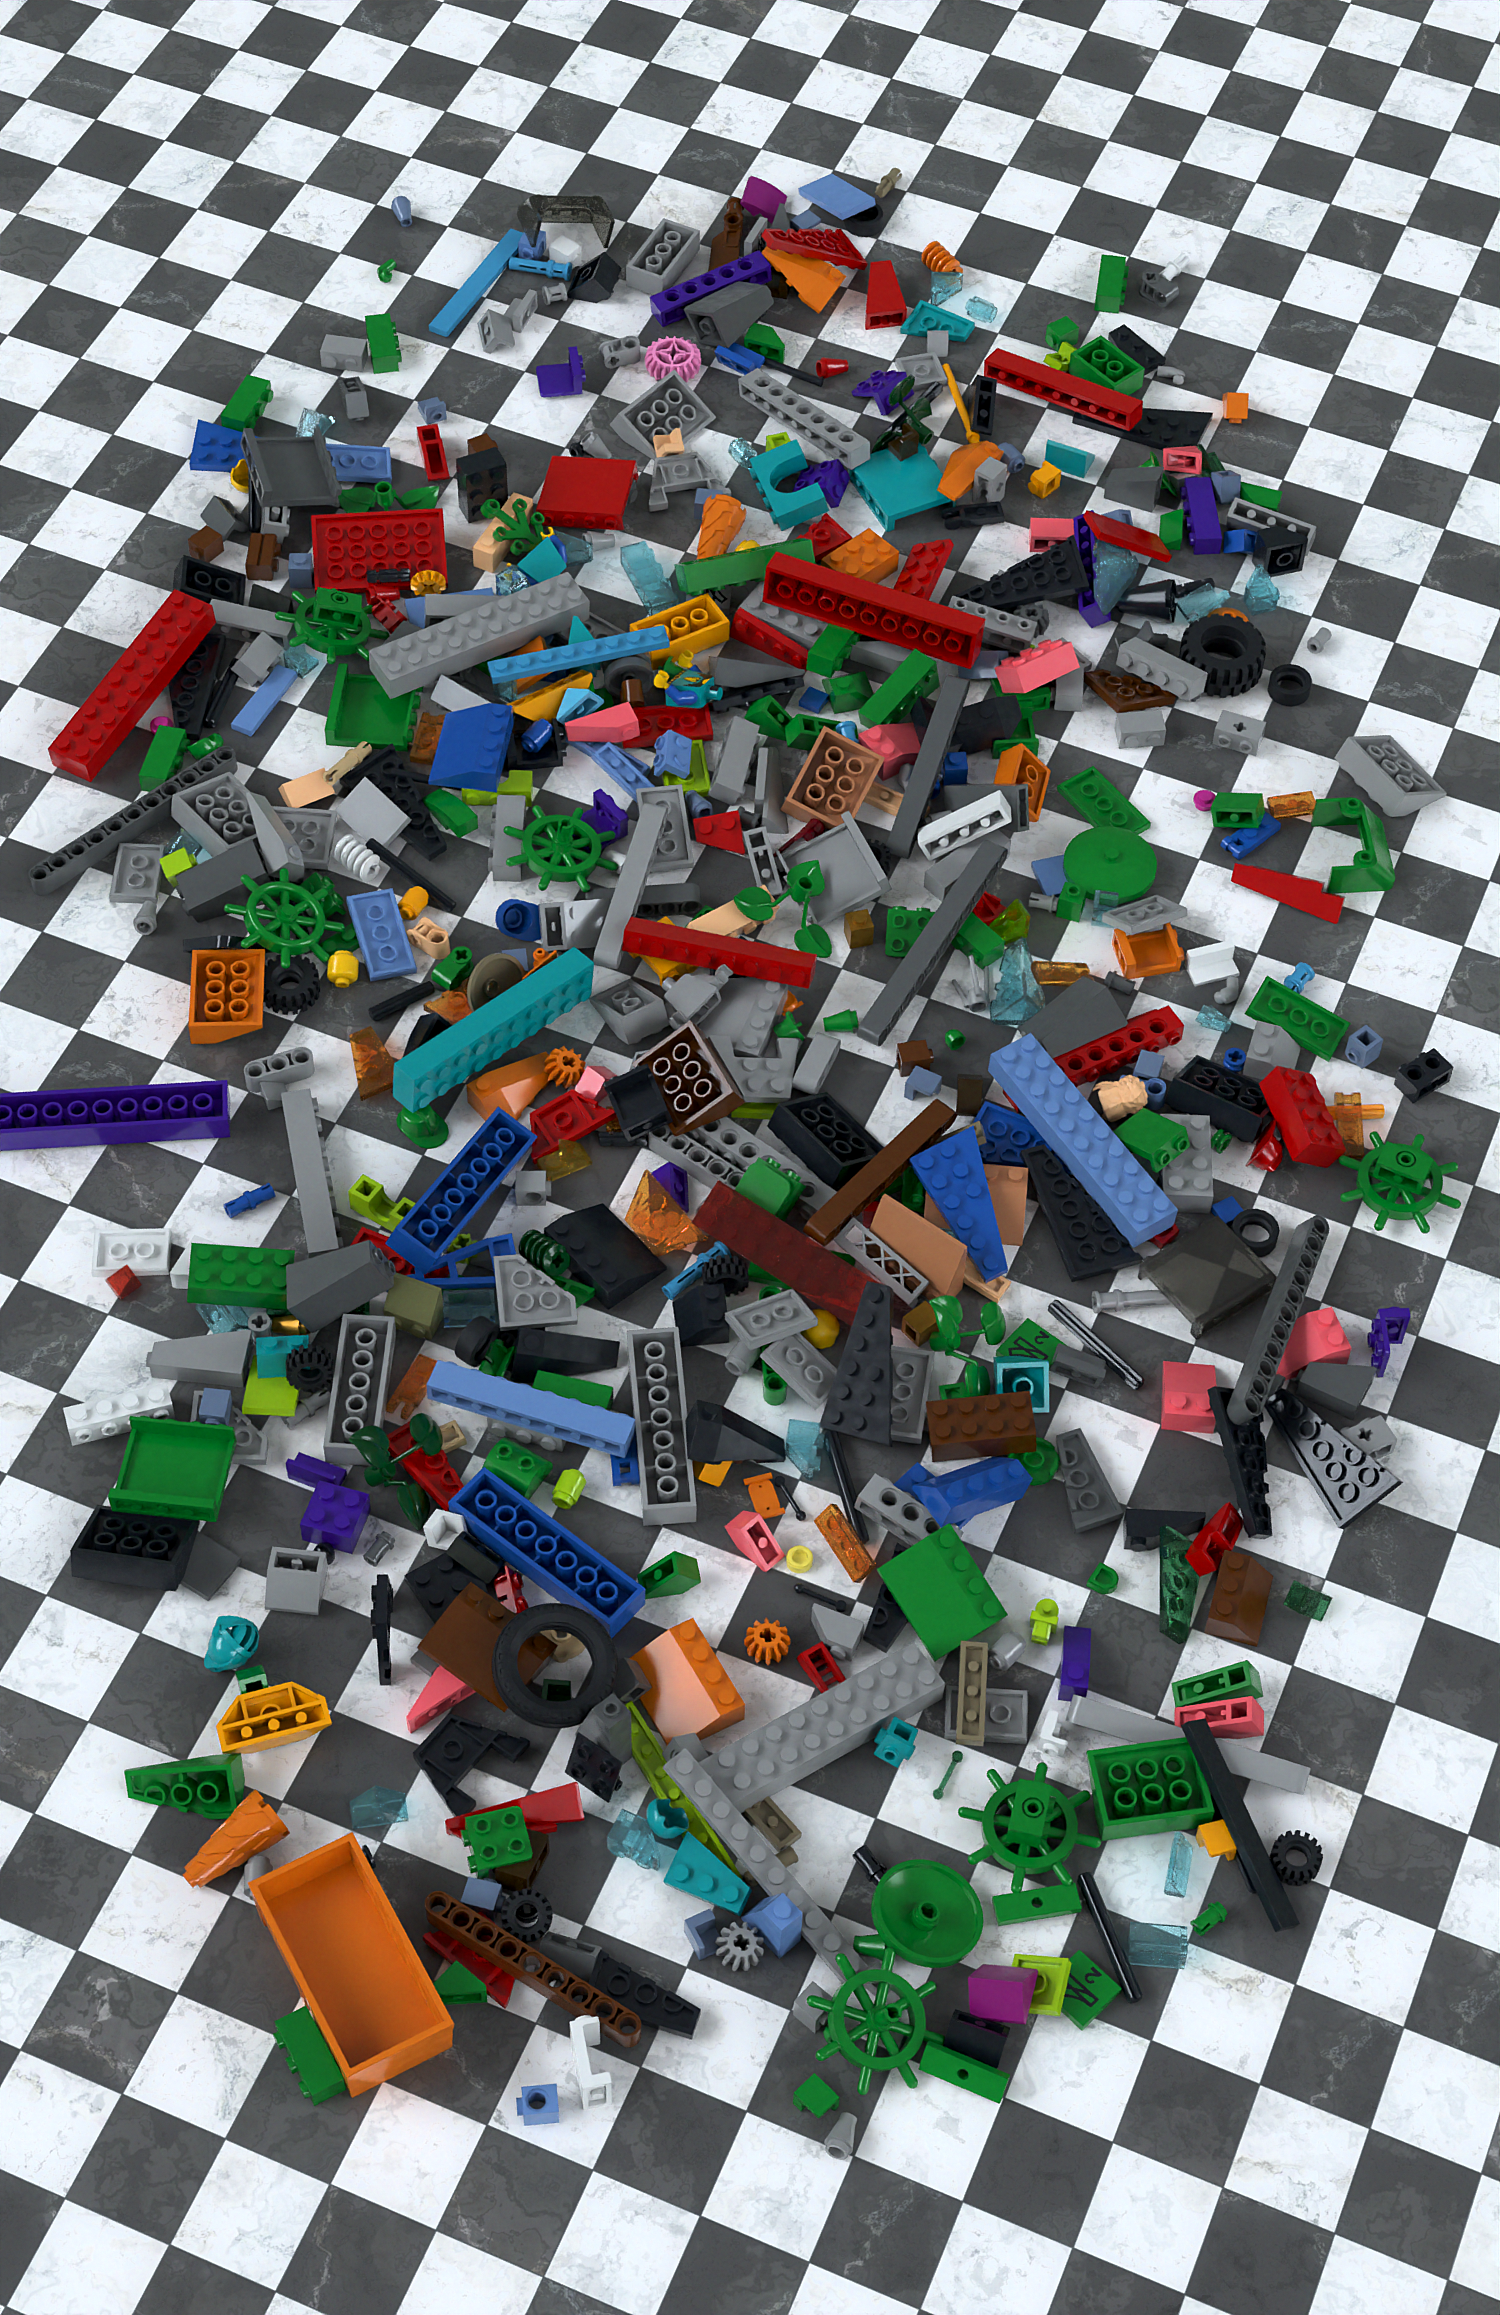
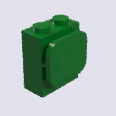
(771, 1187)

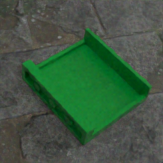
(365, 713)
(174, 1469)

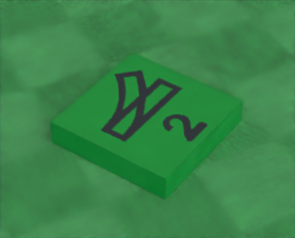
(1030, 1341)
(1087, 1991)

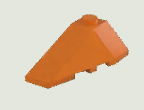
(809, 276)

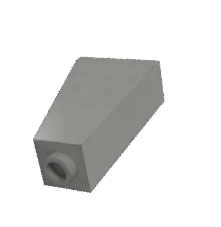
(203, 1359)

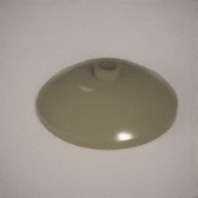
(493, 977)

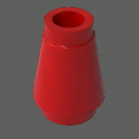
(830, 367)
(384, 592)

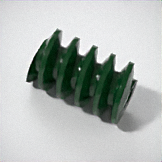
(544, 1252)

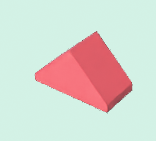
(1183, 459)
(592, 1082)

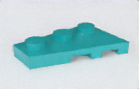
(932, 318)
(706, 1877)

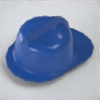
(519, 920)

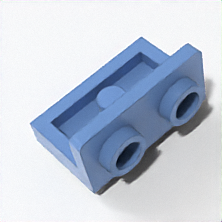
(672, 754)

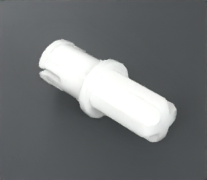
(1174, 267)

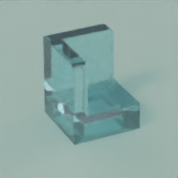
(299, 661)
(180, 840)
(1103, 902)

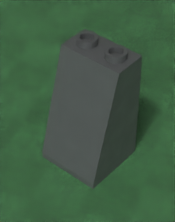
(728, 312)
(218, 881)
(1075, 1018)
(336, 1283)

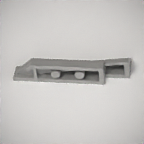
(769, 791)

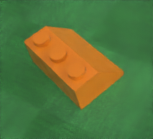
(1021, 766)

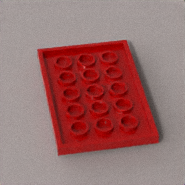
(364, 541)

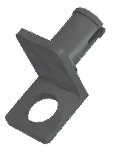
(1147, 635)

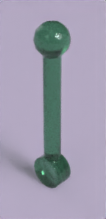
(957, 1757)

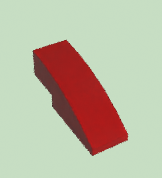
(432, 452)
(1214, 1538)

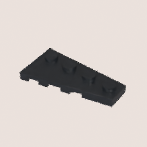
(743, 698)
(642, 1996)

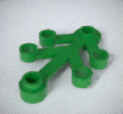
(521, 530)

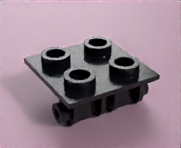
(594, 1768)

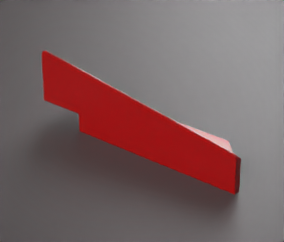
(1290, 889)
(539, 1810)

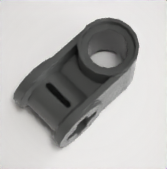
(1158, 290)

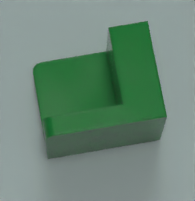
(815, 2096)

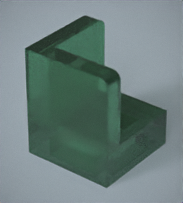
(1307, 1600)

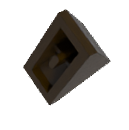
(969, 1094)

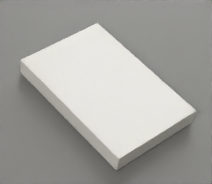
(141, 1249)

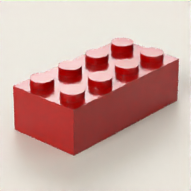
(1302, 1117)

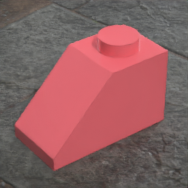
(755, 1539)

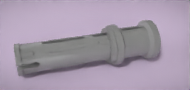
(1119, 1300)

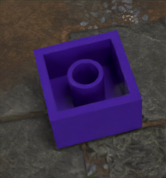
(335, 1516)

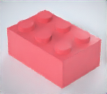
(1036, 666)

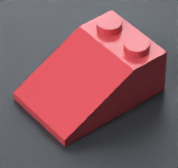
(895, 743)
(1314, 1339)
(1186, 1397)

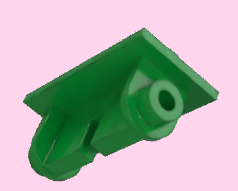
(912, 1192)
(499, 1357)

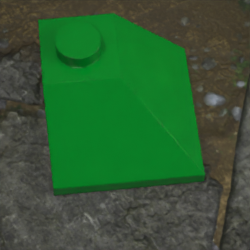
(848, 691)

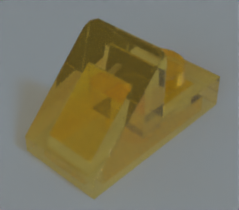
(565, 1161)

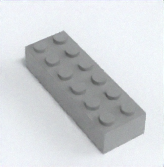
(359, 1384)

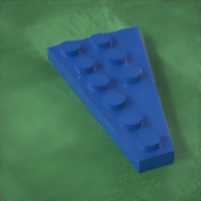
(215, 448)
(1008, 1135)
(959, 1188)

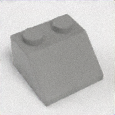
(1270, 1048)

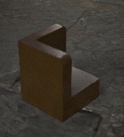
(906, 444)

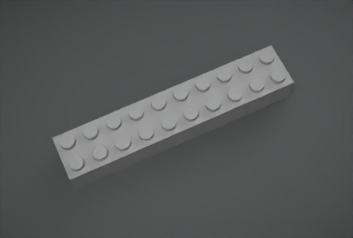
(478, 635)
(824, 1728)

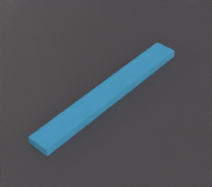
(476, 284)

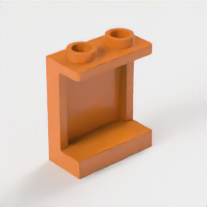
(1148, 952)

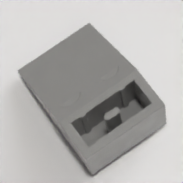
(572, 923)

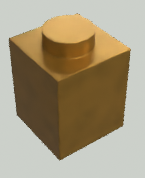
(858, 928)
(920, 1324)

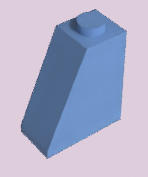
(777, 1922)

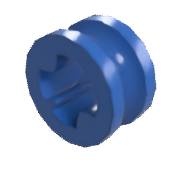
(1234, 1053)

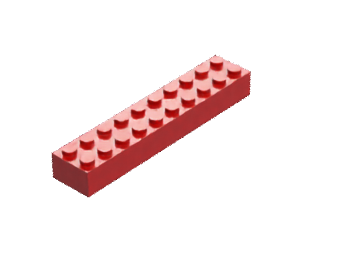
(873, 610)
(132, 685)

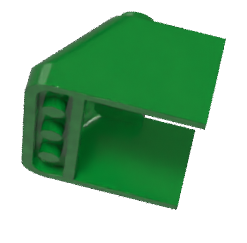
(1373, 865)

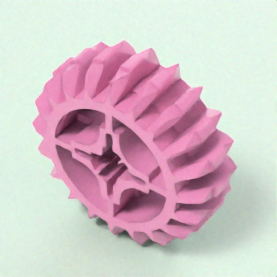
(672, 355)

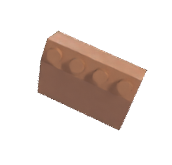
(832, 780)
(1008, 1196)
(921, 1245)

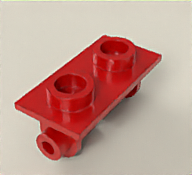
(387, 617)
(510, 1586)

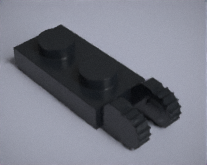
(973, 515)

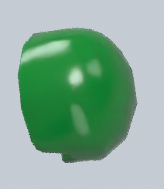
(205, 746)

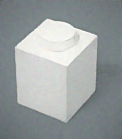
(564, 251)

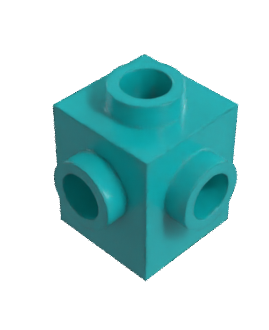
(893, 1747)

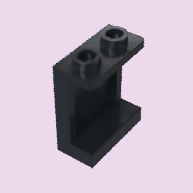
(548, 756)
(637, 1102)

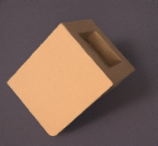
(669, 444)

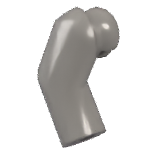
(1177, 375)
(904, 775)
(1229, 993)

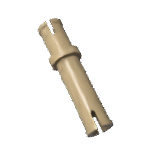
(352, 759)

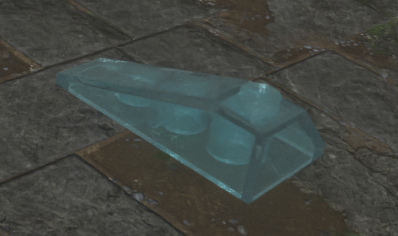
(1114, 573)
(1017, 992)

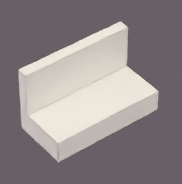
(1211, 963)

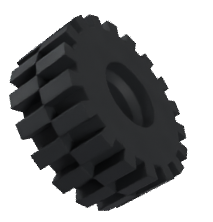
(292, 999)

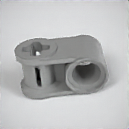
(622, 351)

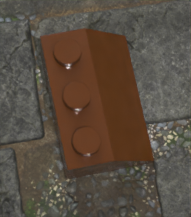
(1239, 1599)

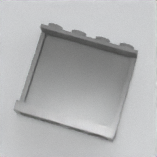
(848, 870)

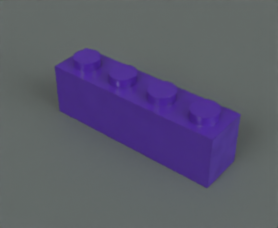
(1201, 515)

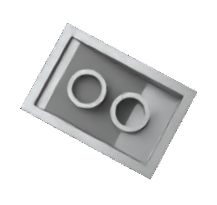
(631, 1011)

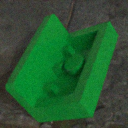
(333, 901)

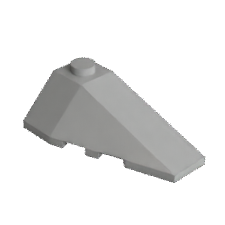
(275, 841)

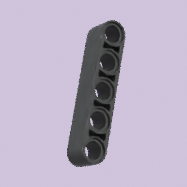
(660, 899)

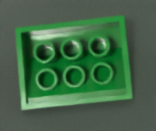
(942, 1592)
(1148, 1789)

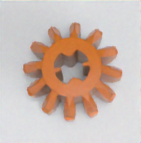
(564, 1067)
(773, 1649)

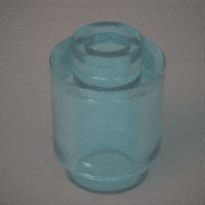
(981, 309)
(741, 452)

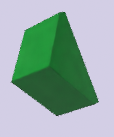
(460, 1986)

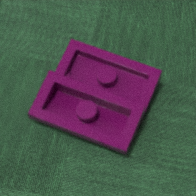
(762, 198)

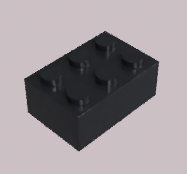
(481, 478)

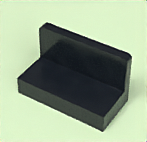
(976, 2038)

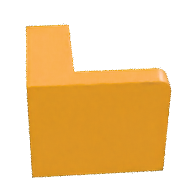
(711, 1473)
(1216, 1839)

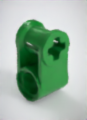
(454, 968)

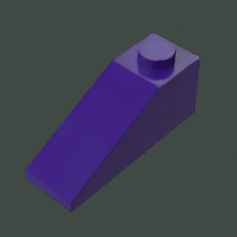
(1074, 1662)

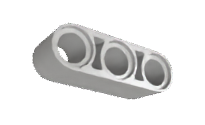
(816, 1063)
(281, 1067)

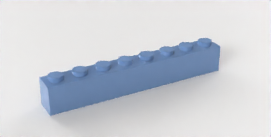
(531, 1408)

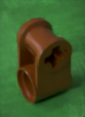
(633, 692)

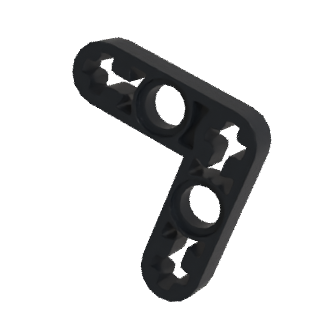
(217, 943)

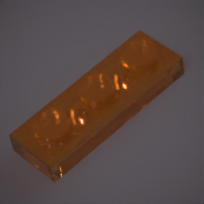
(845, 1543)

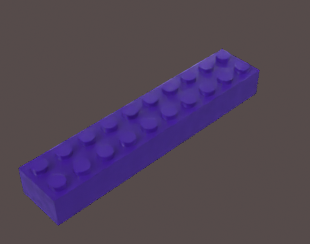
(114, 1115)

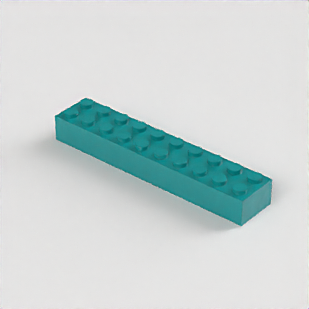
(492, 1030)

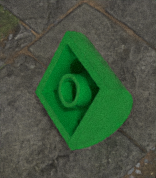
(518, 1466)

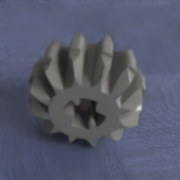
(1036, 614)

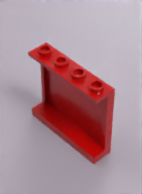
(586, 492)

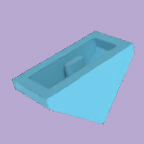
(578, 704)

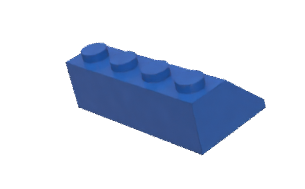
(973, 1489)

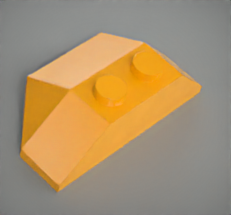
(547, 701)
(272, 1718)

